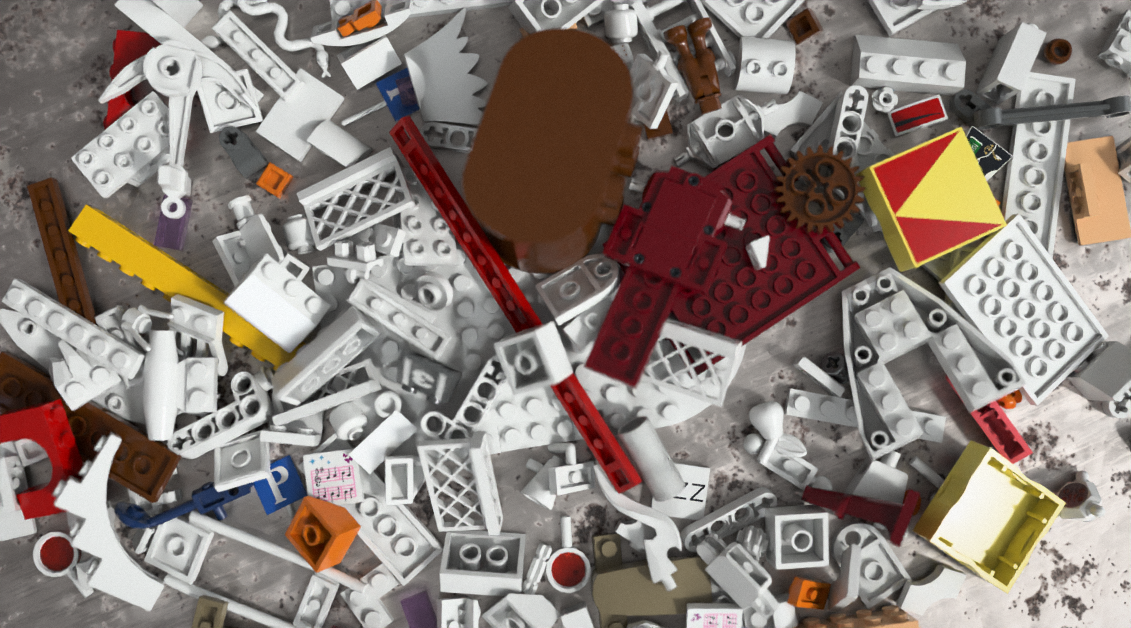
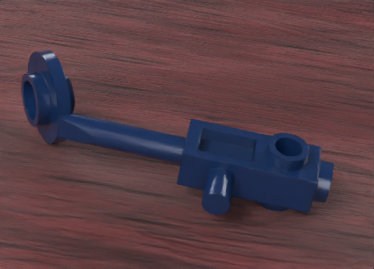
(203, 499)

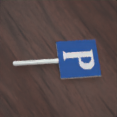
(391, 98)
(282, 487)

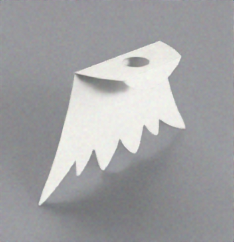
(442, 78)

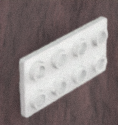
(128, 148)
(427, 234)
(12, 483)

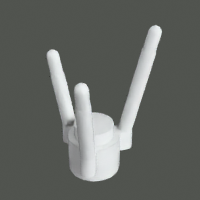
(139, 321)

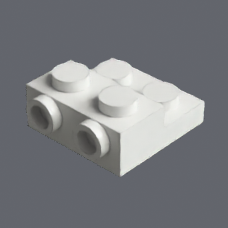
(1118, 45)

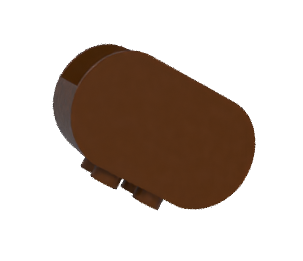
(552, 150)

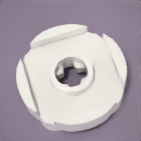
(166, 55)

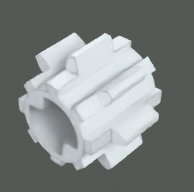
(753, 541)

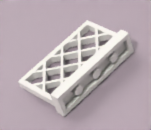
(351, 182)
(704, 341)
(483, 477)

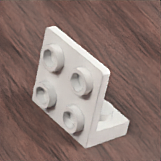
(300, 432)

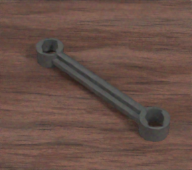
(1106, 108)

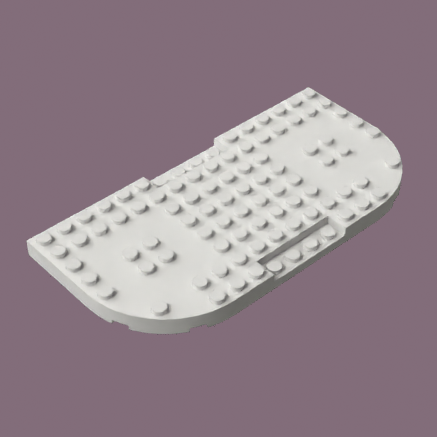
(475, 325)

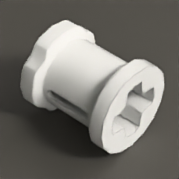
(242, 209)

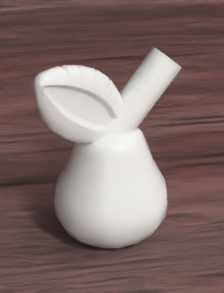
(769, 422)

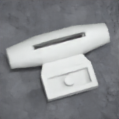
(175, 385)

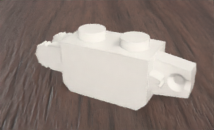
(738, 574)

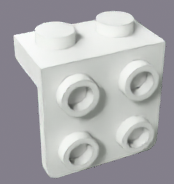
(244, 247)

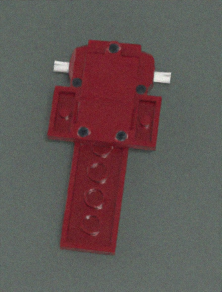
(666, 248)

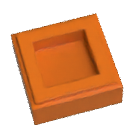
(274, 180)

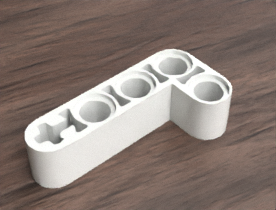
(839, 135)
(474, 399)
(193, 440)

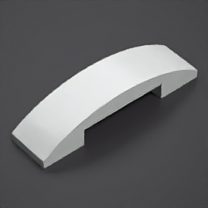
(394, 16)

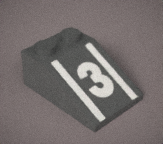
(427, 376)

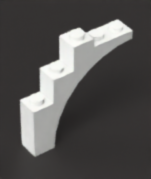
(114, 570)

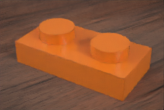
(808, 593)

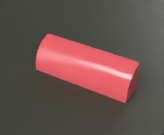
(1000, 431)

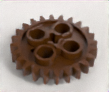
(841, 178)

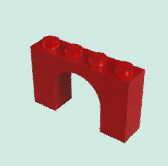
(126, 48)
(50, 428)

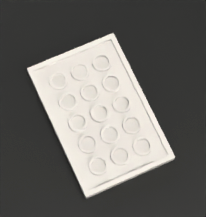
(1025, 307)

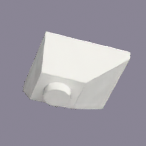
(522, 612)

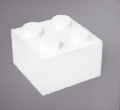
(533, 358)
(797, 536)

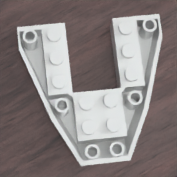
(892, 317)

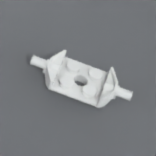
(712, 149)

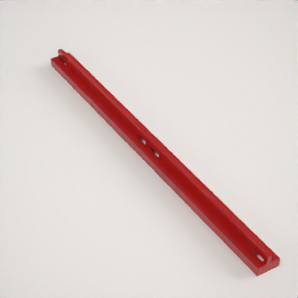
(496, 276)

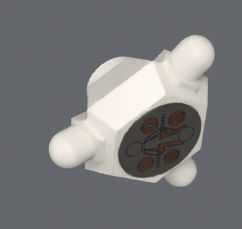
(1081, 499)

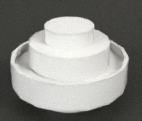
(433, 291)

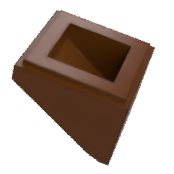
(804, 26)

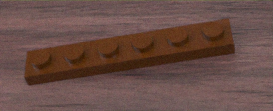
(60, 247)

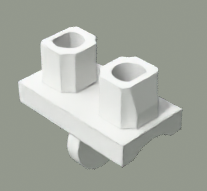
(355, 265)

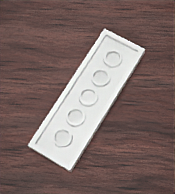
(388, 530)

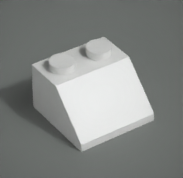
(1104, 373)

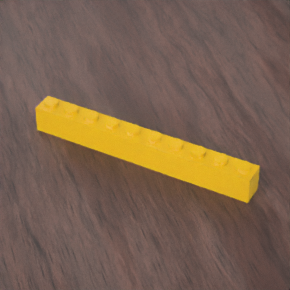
(171, 277)

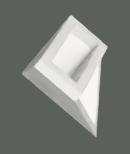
(402, 478)

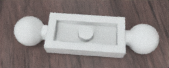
(791, 469)

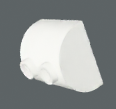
(765, 65)

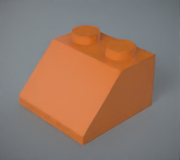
(322, 532)

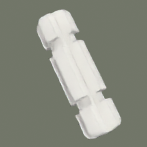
(536, 569)

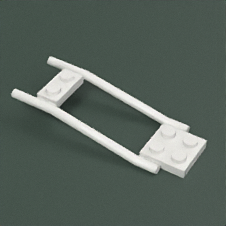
(182, 546)

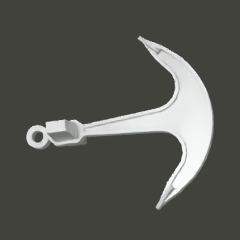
(174, 177)

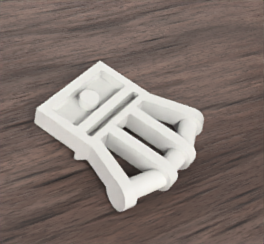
(198, 322)

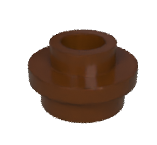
(1064, 49)

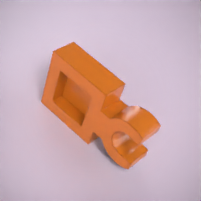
(364, 16)

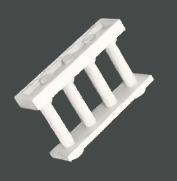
(655, 40)

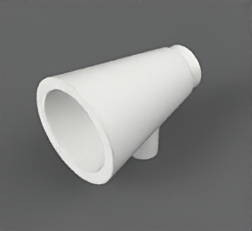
(538, 488)

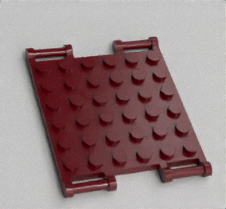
(797, 265)

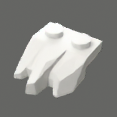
(80, 376)

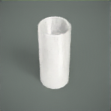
(648, 452)

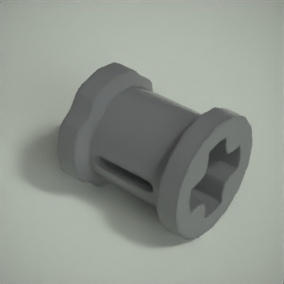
(834, 370)

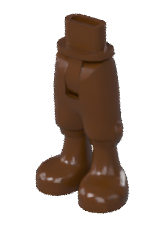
(698, 71)

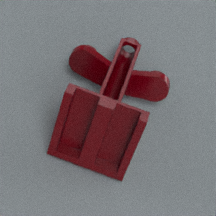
(890, 514)

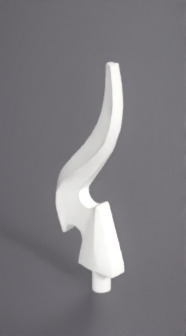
(666, 531)

